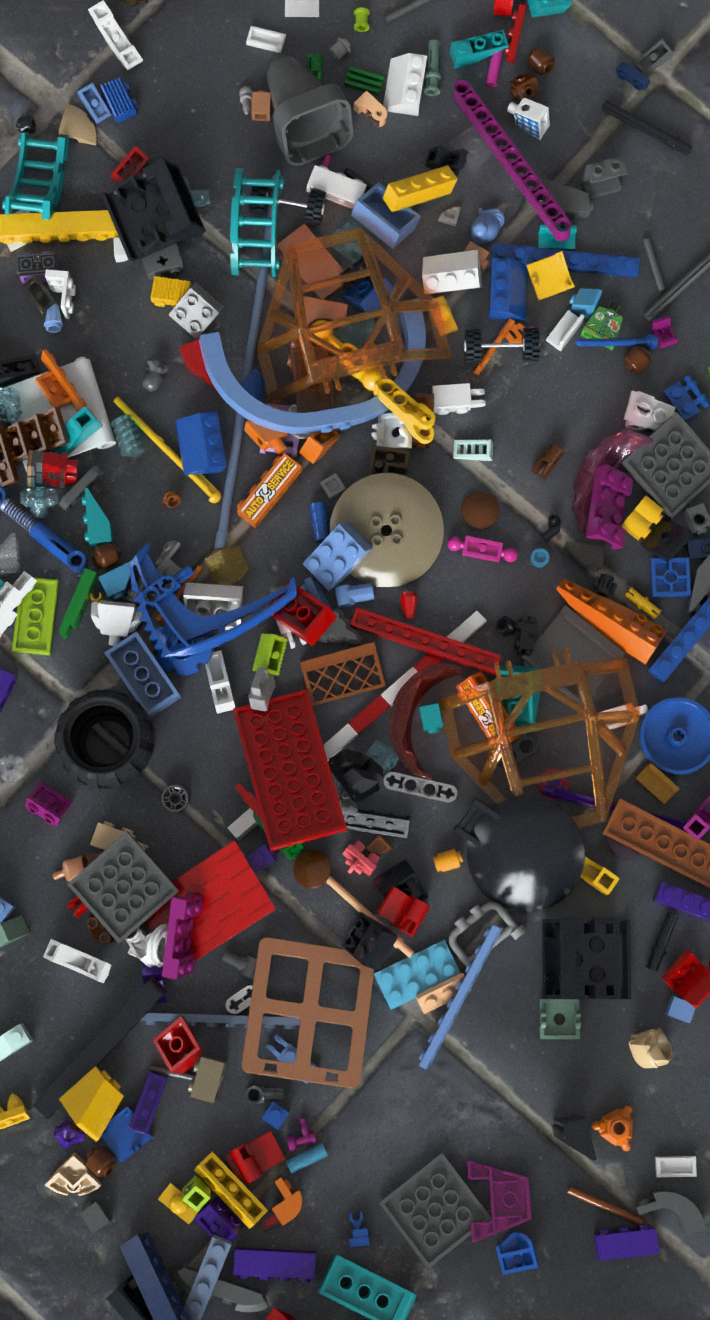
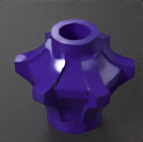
(68, 1133)

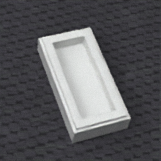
(266, 39)
(675, 1166)

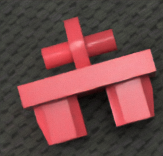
(358, 861)

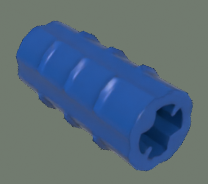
(319, 521)

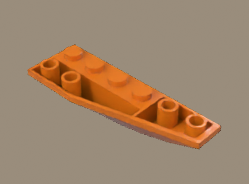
(616, 622)

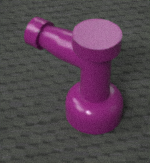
(308, 1136)

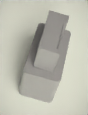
(261, 690)

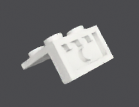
(62, 283)

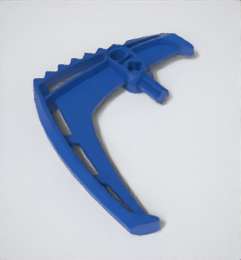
(184, 622)

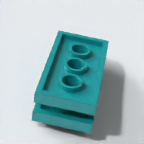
(398, 1299)

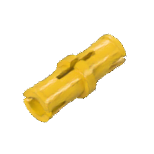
(643, 603)

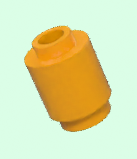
(447, 860)

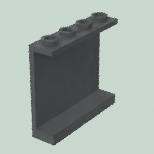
(583, 643)

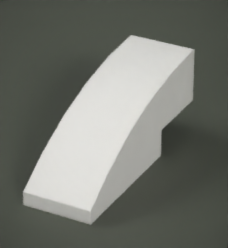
(219, 683)

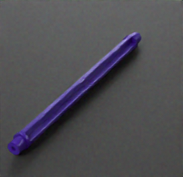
(590, 802)

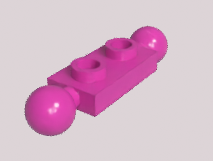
(482, 549)

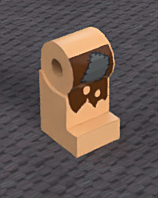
(372, 108)

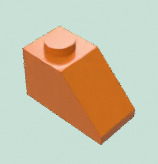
(318, 444)

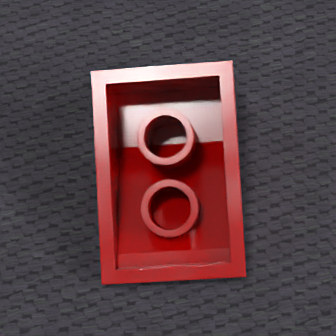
(305, 616)

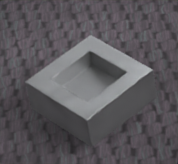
(332, 486)

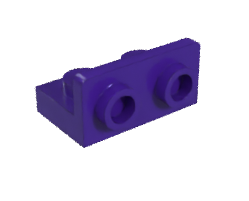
(218, 1220)

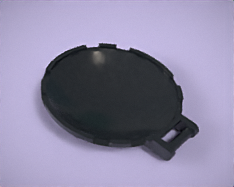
(523, 852)

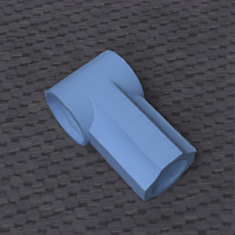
(349, 595)

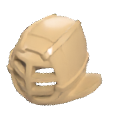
(650, 1048)

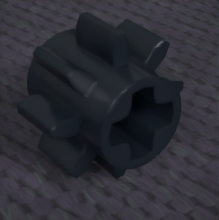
(604, 585)

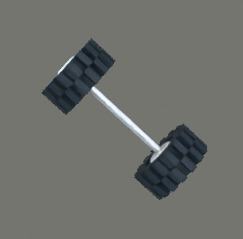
(314, 209)
(530, 345)

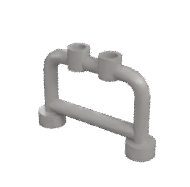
(477, 912)

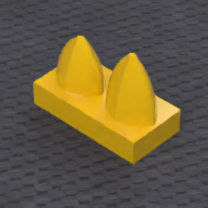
(15, 1112)

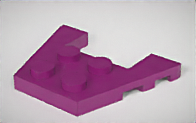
(507, 1198)

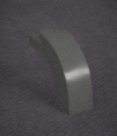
(689, 1214)

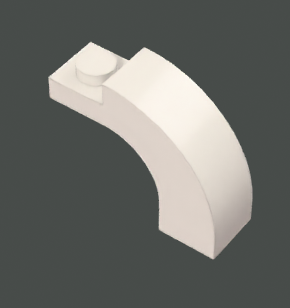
(77, 960)

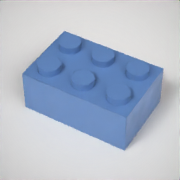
(378, 218)
(337, 555)

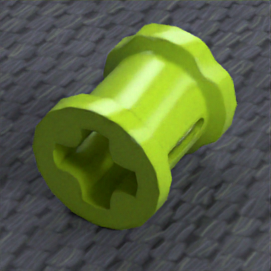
(361, 19)

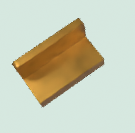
(657, 783)

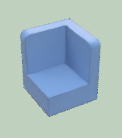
(680, 1009)

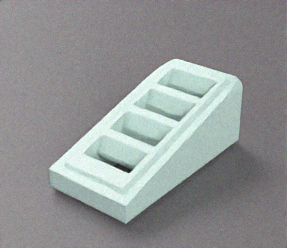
(473, 456)

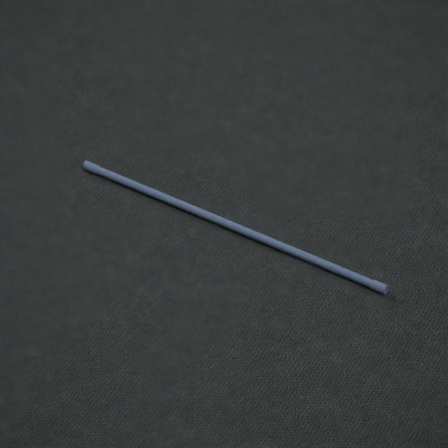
(222, 534)

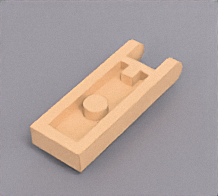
(439, 994)

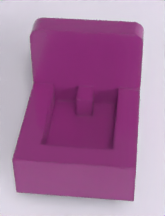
(664, 332)

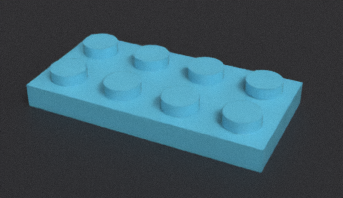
(416, 974)

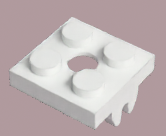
(384, 428)

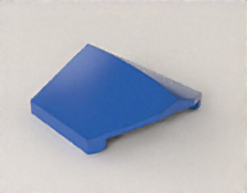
(517, 1253)

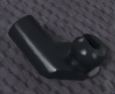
(553, 527)

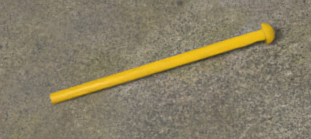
(199, 479)

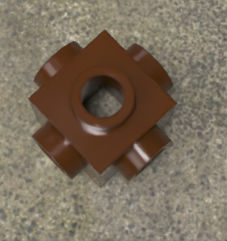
(524, 87)

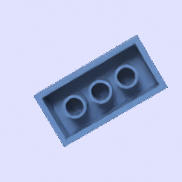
(142, 674)

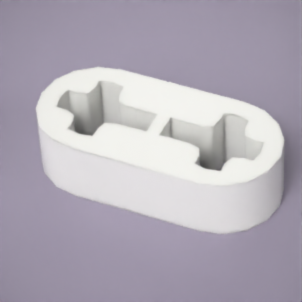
(239, 995)

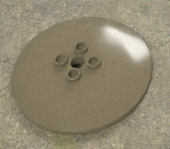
(414, 523)

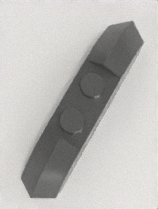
(247, 1298)

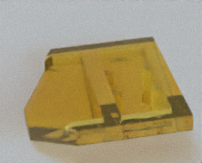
(226, 566)

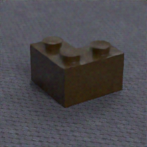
(388, 460)

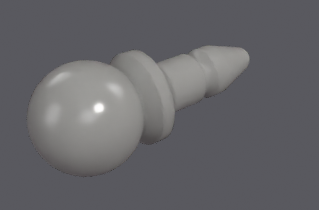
(246, 98)

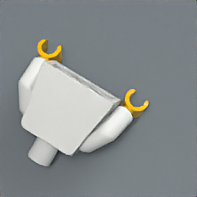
(115, 618)

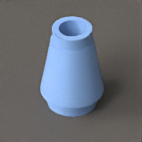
(53, 319)

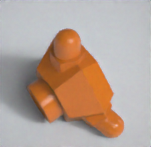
(616, 1127)

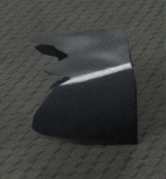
(519, 753)

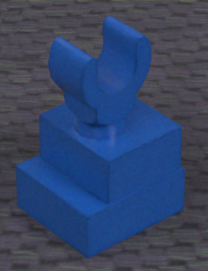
(360, 1234)

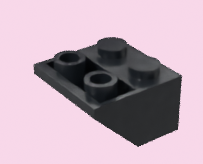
(369, 941)

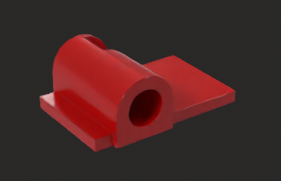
(403, 911)
(255, 1157)

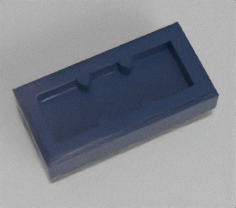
(698, 548)

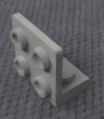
(196, 310)

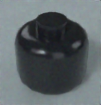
(27, 124)

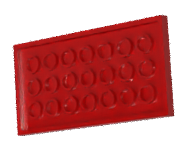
(290, 771)

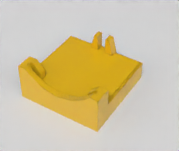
(550, 276)

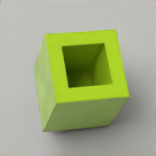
(196, 1193)

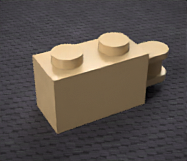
(106, 835)

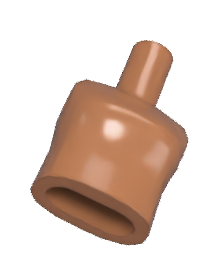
(71, 868)

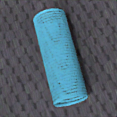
(317, 1156)

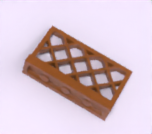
(339, 657)

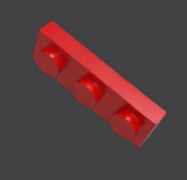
(515, 32)

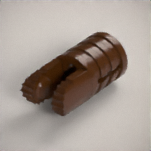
(550, 459)

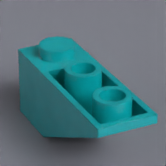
(477, 48)
(79, 429)
(97, 523)

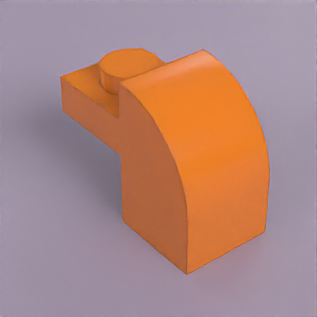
(290, 1206)

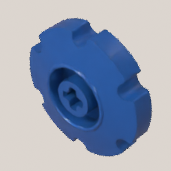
(184, 665)

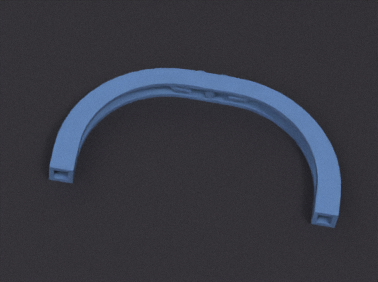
(324, 420)

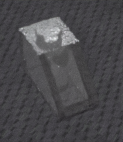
(10, 556)

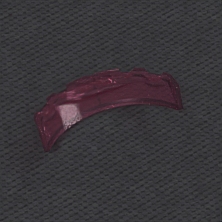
(611, 452)

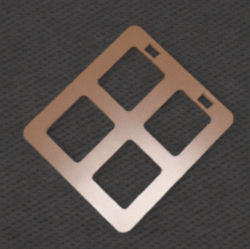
(308, 1013)

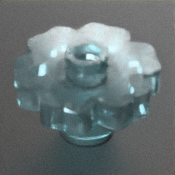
(9, 405)
(39, 500)

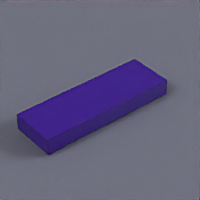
(147, 1103)

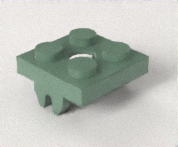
(569, 1008)

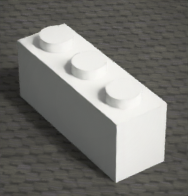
(336, 185)

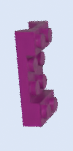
(608, 504)
(177, 959)

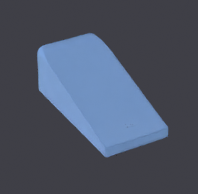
(94, 103)

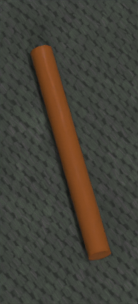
(605, 1205)

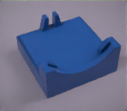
(670, 578)
(120, 1139)

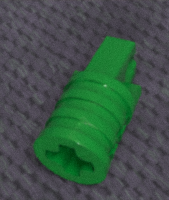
(315, 65)

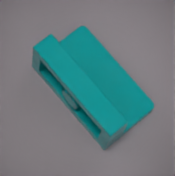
(547, 240)

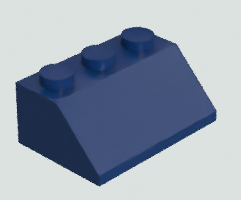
(507, 289)
(201, 444)

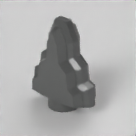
(341, 631)

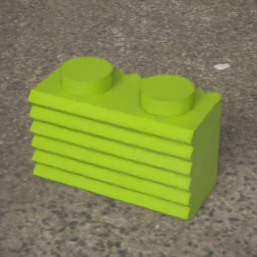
(270, 653)

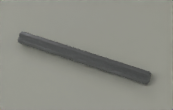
(678, 288)

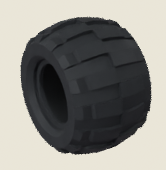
(82, 716)

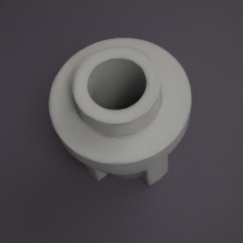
(340, 48)

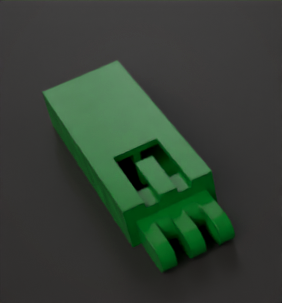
(79, 602)

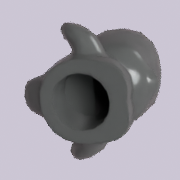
(154, 376)

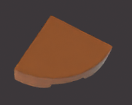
(378, 846)

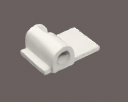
(646, 412)

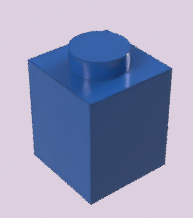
(275, 1115)

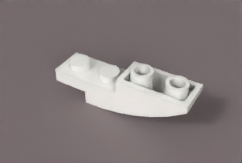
(11, 597)

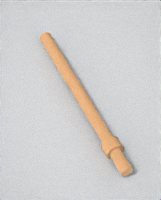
(360, 908)

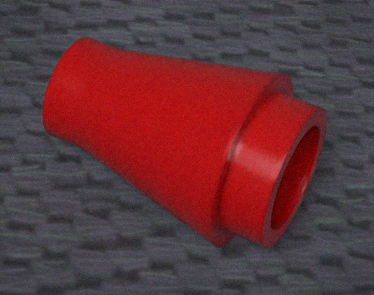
(409, 604)

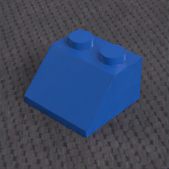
(363, 295)

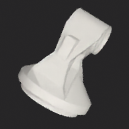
(150, 947)

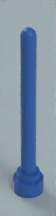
(649, 341)

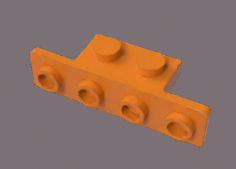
(56, 386)

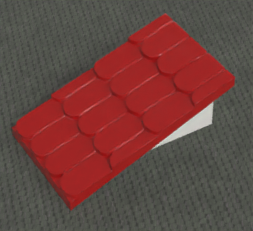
(230, 899)

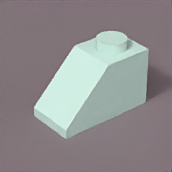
(14, 1040)

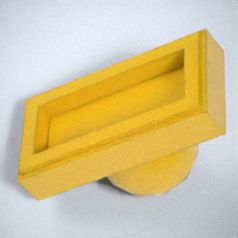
(447, 318)
(173, 1200)

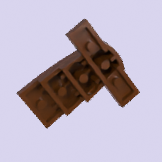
(37, 433)

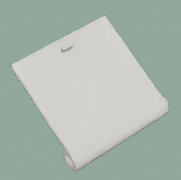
(83, 378)

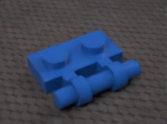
(679, 398)

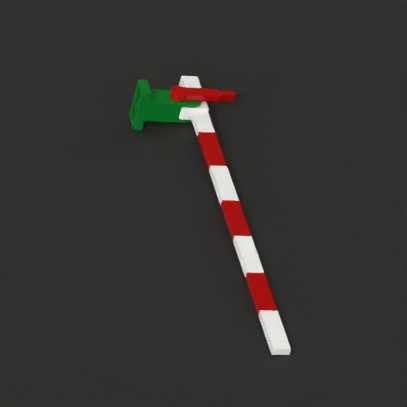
(252, 816)

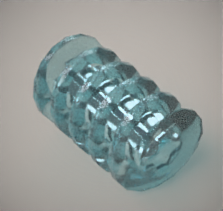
(125, 436)

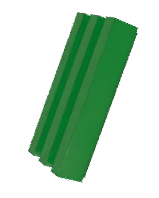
(378, 80)

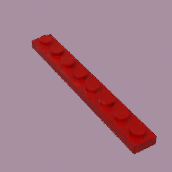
(425, 641)

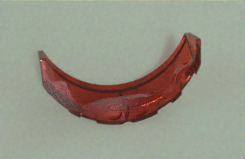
(405, 706)

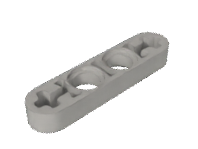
(420, 784)

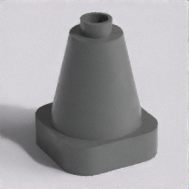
(307, 115)

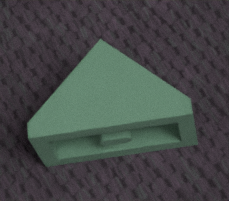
(12, 930)

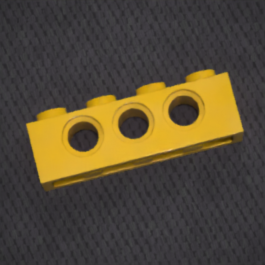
(230, 1190)

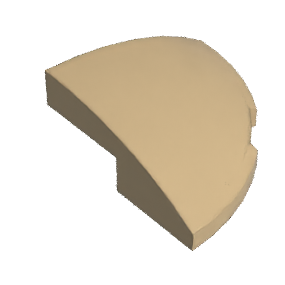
(77, 126)
(73, 1177)

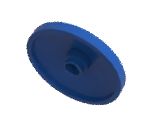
(676, 736)

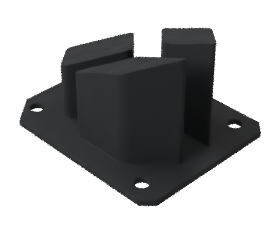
(355, 775)

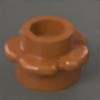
(174, 501)

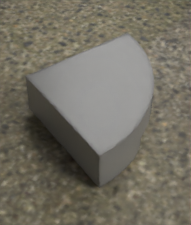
(450, 216)

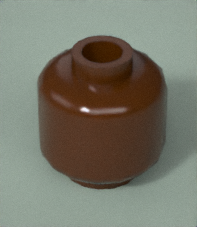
(541, 60)
(637, 359)
(106, 555)
(100, 1161)

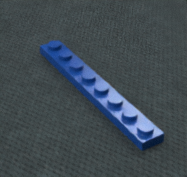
(574, 260)

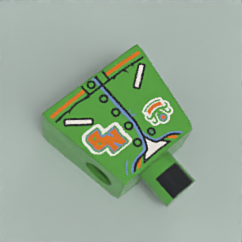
(603, 323)

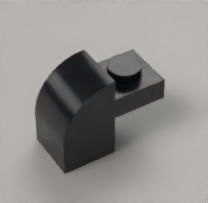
(442, 157)

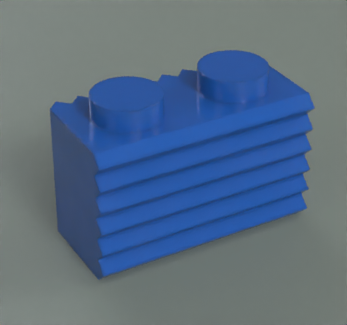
(119, 100)

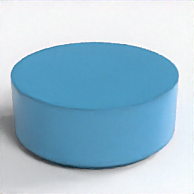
(539, 557)

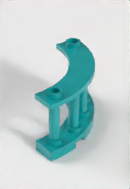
(54, 185)
(238, 220)

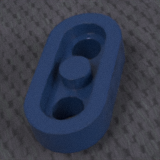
(633, 76)

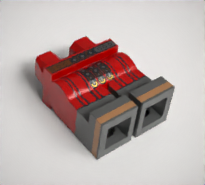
(50, 469)

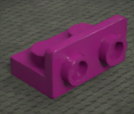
(48, 804)

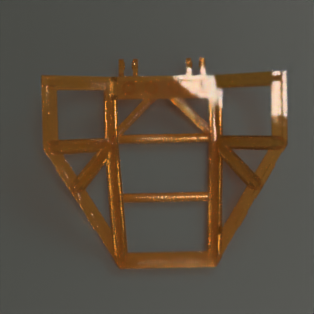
(355, 361)
(547, 680)

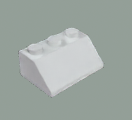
(405, 84)
(451, 272)
(213, 599)

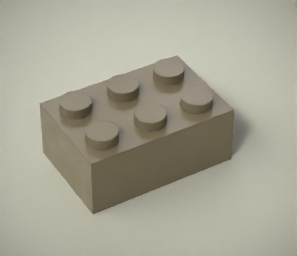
(208, 1079)

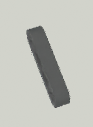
(76, 492)

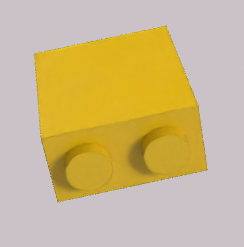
(93, 1102)

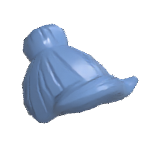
(487, 225)

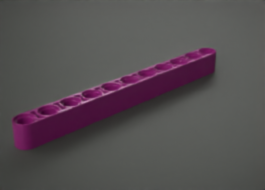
(519, 165)

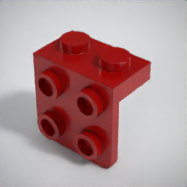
(689, 979)

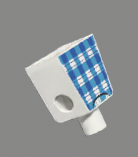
(530, 117)

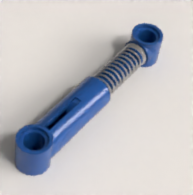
(43, 534)

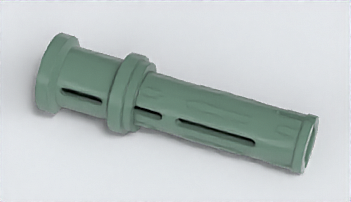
(432, 75)

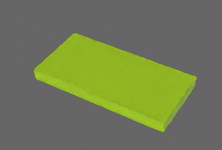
(36, 618)

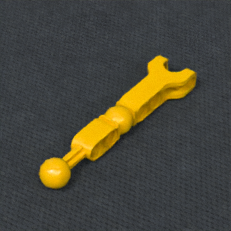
(409, 412)

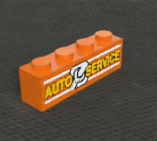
(269, 490)
(480, 707)

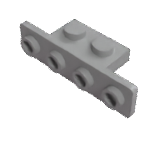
(162, 564)

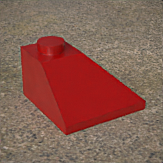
(178, 1046)

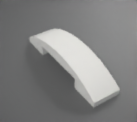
(114, 35)

